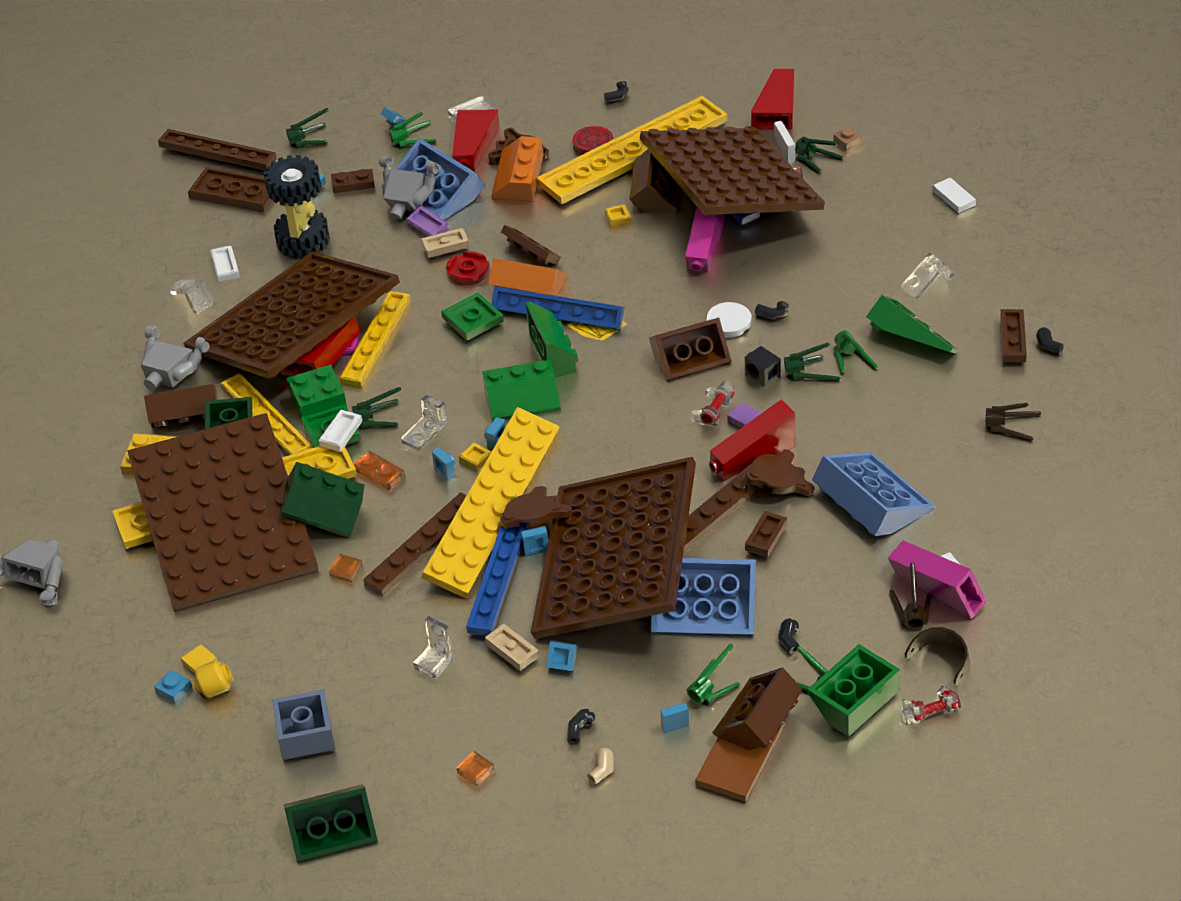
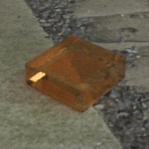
(345, 568)
(475, 768)

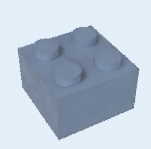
(303, 724)

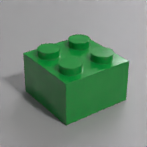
(315, 391)

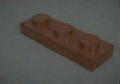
(530, 246)
(1013, 335)

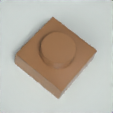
(848, 138)

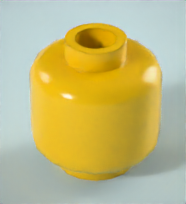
(212, 679)

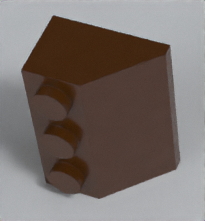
(653, 186)
(690, 348)
(178, 404)
(759, 710)

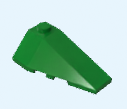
(897, 319)

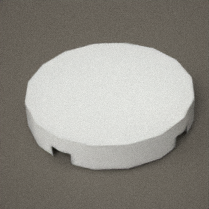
(733, 318)

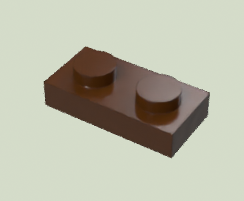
(352, 180)
(766, 534)

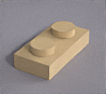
(445, 242)
(512, 647)

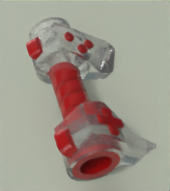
(721, 396)
(916, 711)

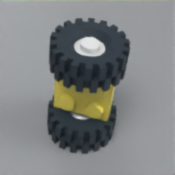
(292, 185)

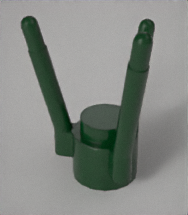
(296, 132)
(805, 148)
(795, 364)
(365, 409)

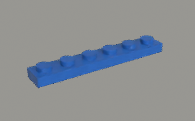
(562, 307)
(496, 580)

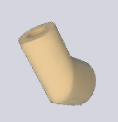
(605, 766)

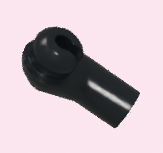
(617, 95)
(772, 313)
(1046, 342)
(786, 633)
(575, 724)

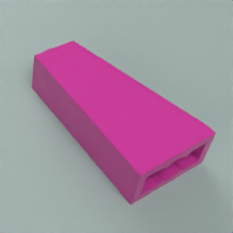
(703, 240)
(941, 577)

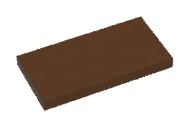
(231, 189)

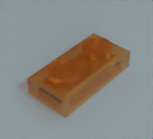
(379, 470)

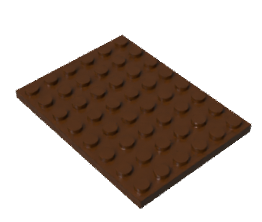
(730, 170)
(293, 313)
(218, 510)
(616, 550)

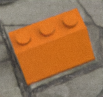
(518, 169)
(526, 277)

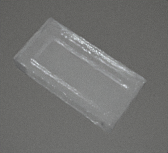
(479, 103)

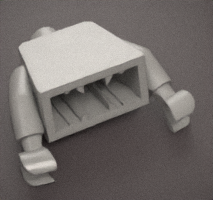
(406, 188)
(168, 363)
(35, 565)

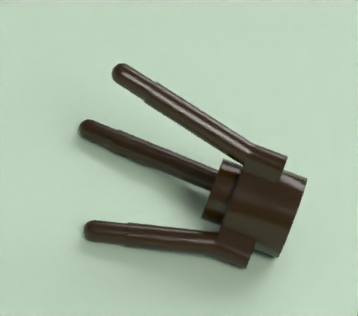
(997, 414)
(914, 614)

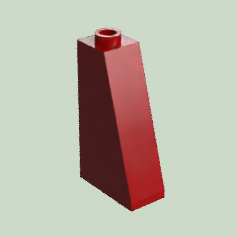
(775, 101)
(474, 135)
(326, 351)
(765, 434)

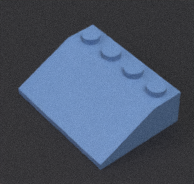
(454, 184)
(870, 492)
(712, 599)

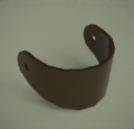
(941, 634)

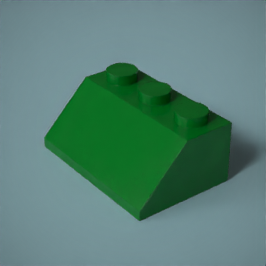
(549, 340)
(522, 386)
(855, 689)

